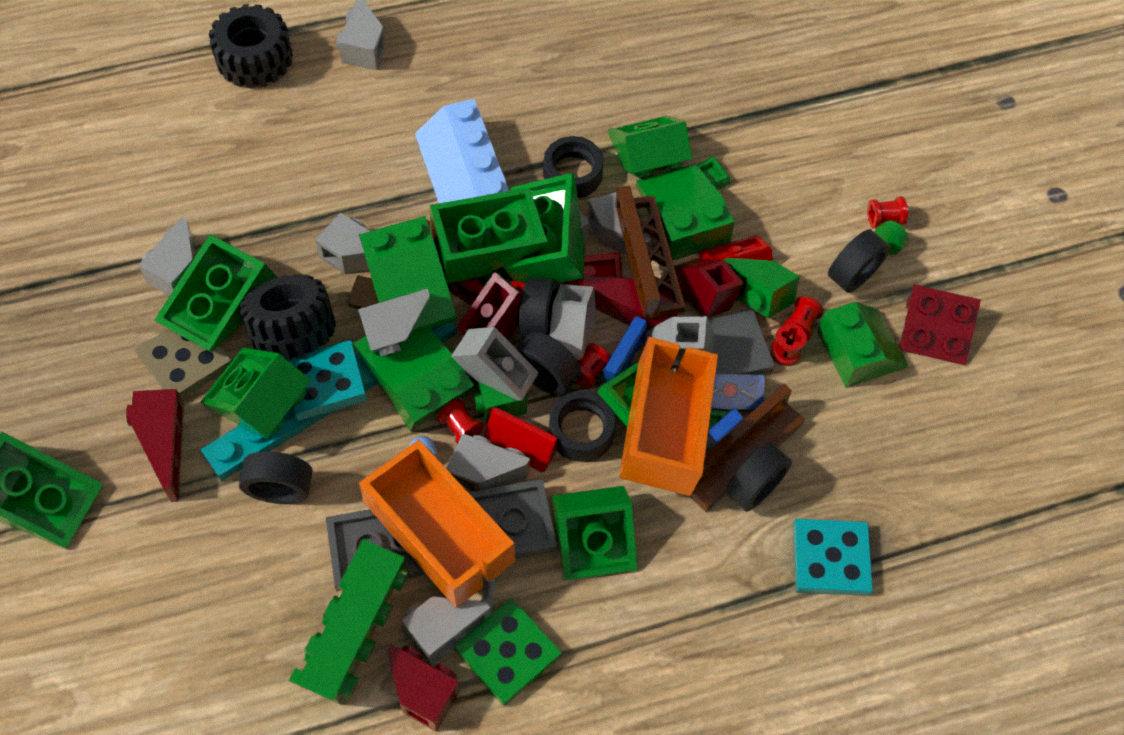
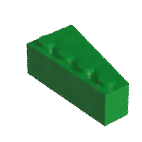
(351, 622)

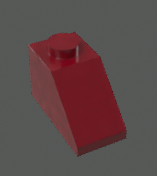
(494, 307)

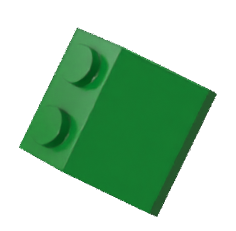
(651, 144)
(859, 343)
(595, 532)

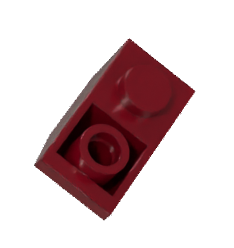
(709, 285)
(422, 690)

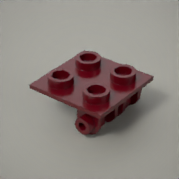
(939, 324)

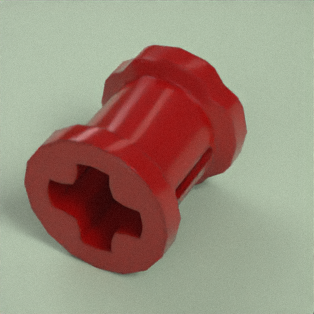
(887, 211)
(803, 317)
(790, 345)
(592, 364)
(459, 420)

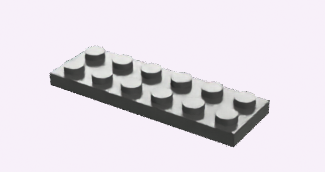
(516, 508)

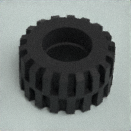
(246, 28)
(288, 316)

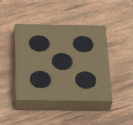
(181, 363)

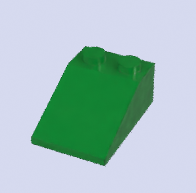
(689, 210)
(561, 221)
(485, 232)
(406, 261)
(210, 294)
(418, 377)
(257, 391)
(42, 493)

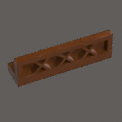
(641, 256)
(769, 423)

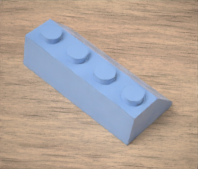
(460, 154)

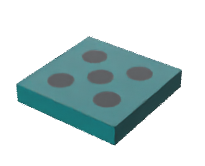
(333, 378)
(832, 557)

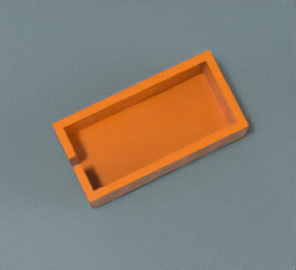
(669, 418)
(437, 522)

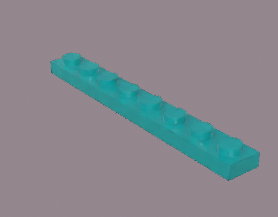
(228, 452)

